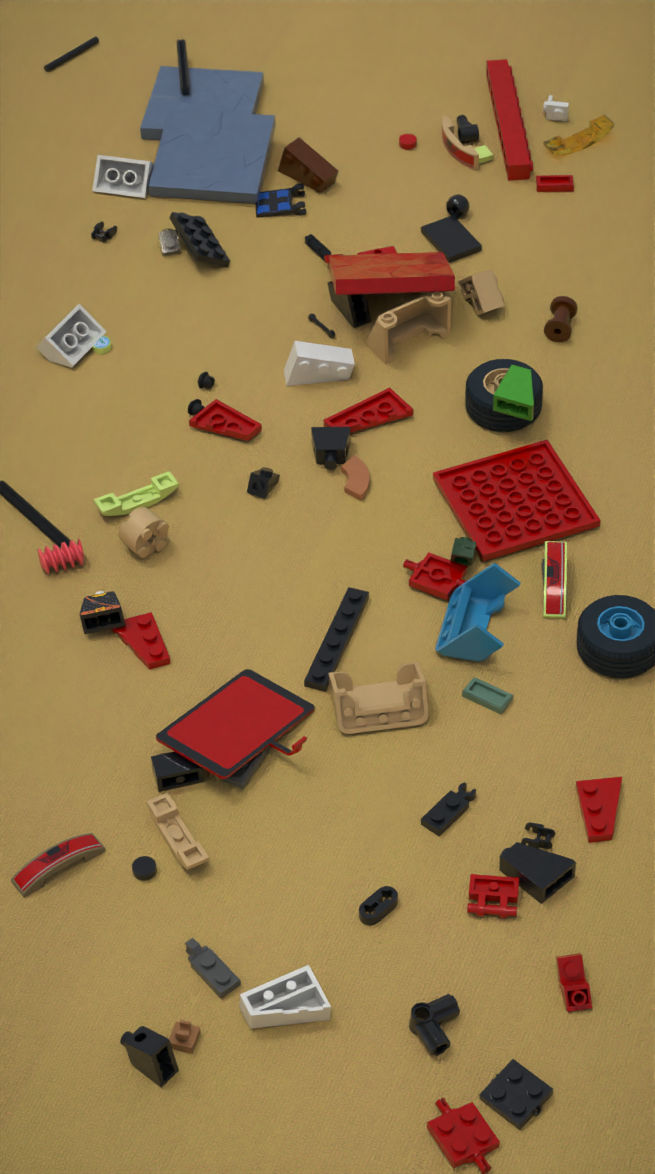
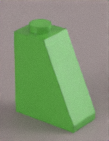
(515, 394)

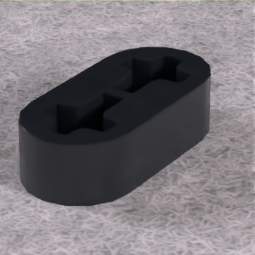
(376, 904)

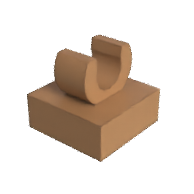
(184, 1036)

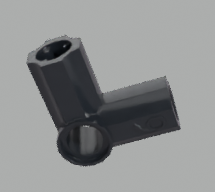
(429, 1029)

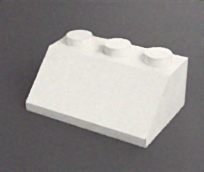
(122, 176)
(71, 338)

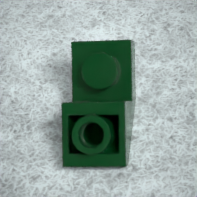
(463, 551)

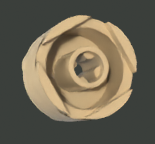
(144, 532)

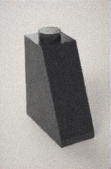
(352, 307)
(538, 871)

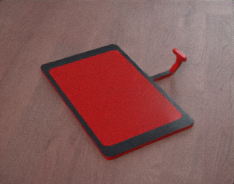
(236, 724)

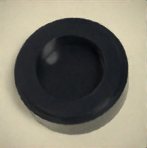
(144, 868)

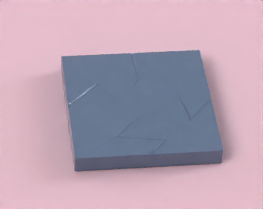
(209, 91)
(212, 155)

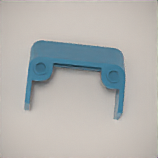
(468, 614)

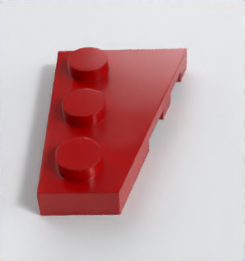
(225, 420)
(599, 806)

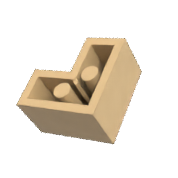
(483, 291)

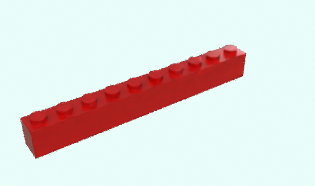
(509, 120)

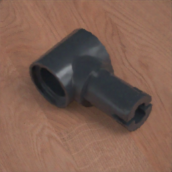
(466, 130)

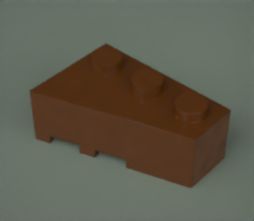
(307, 166)

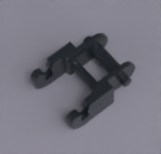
(108, 234)
(541, 831)

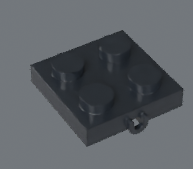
(516, 1094)

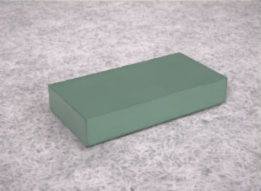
(487, 695)

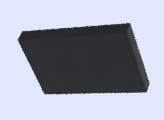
(451, 238)

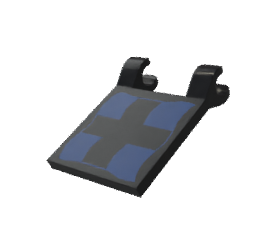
(280, 202)

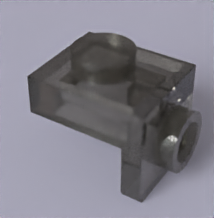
(169, 242)

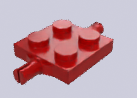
(436, 575)
(463, 1135)

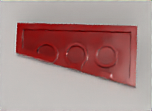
(373, 411)

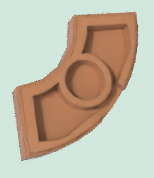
(357, 476)

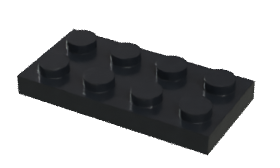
(199, 239)

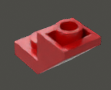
(573, 983)

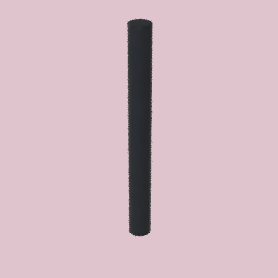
(71, 54)

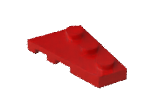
(145, 640)

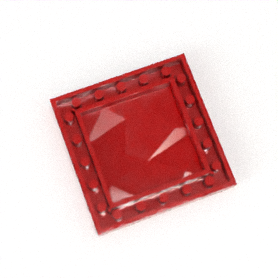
(391, 273)

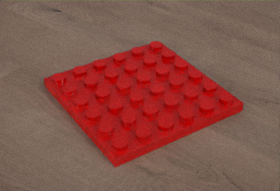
(516, 500)

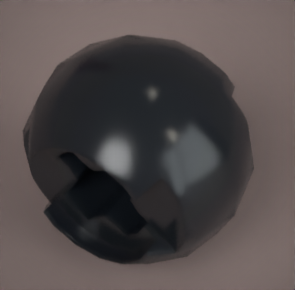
(457, 206)

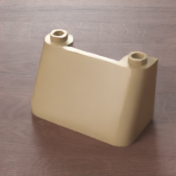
(425, 314)
(380, 704)

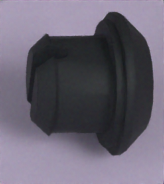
(205, 380)
(195, 407)

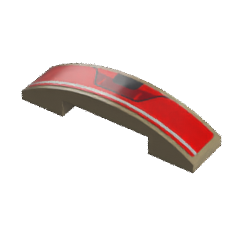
(54, 859)

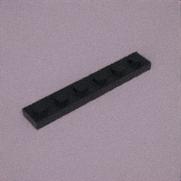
(336, 639)

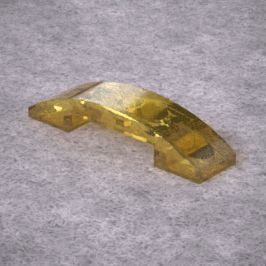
(597, 130)

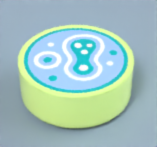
(102, 346)

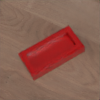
(555, 183)

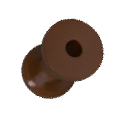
(558, 328)

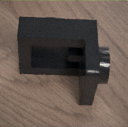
(261, 480)

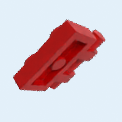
(494, 889)

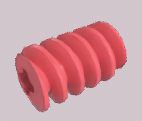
(61, 556)

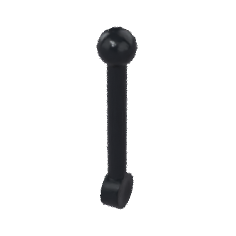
(312, 317)

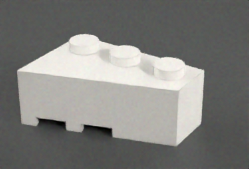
(317, 364)
(286, 1001)

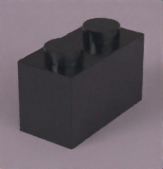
(175, 771)

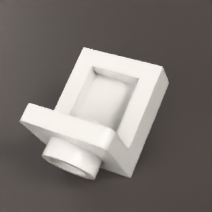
(556, 110)

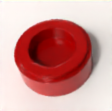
(407, 141)

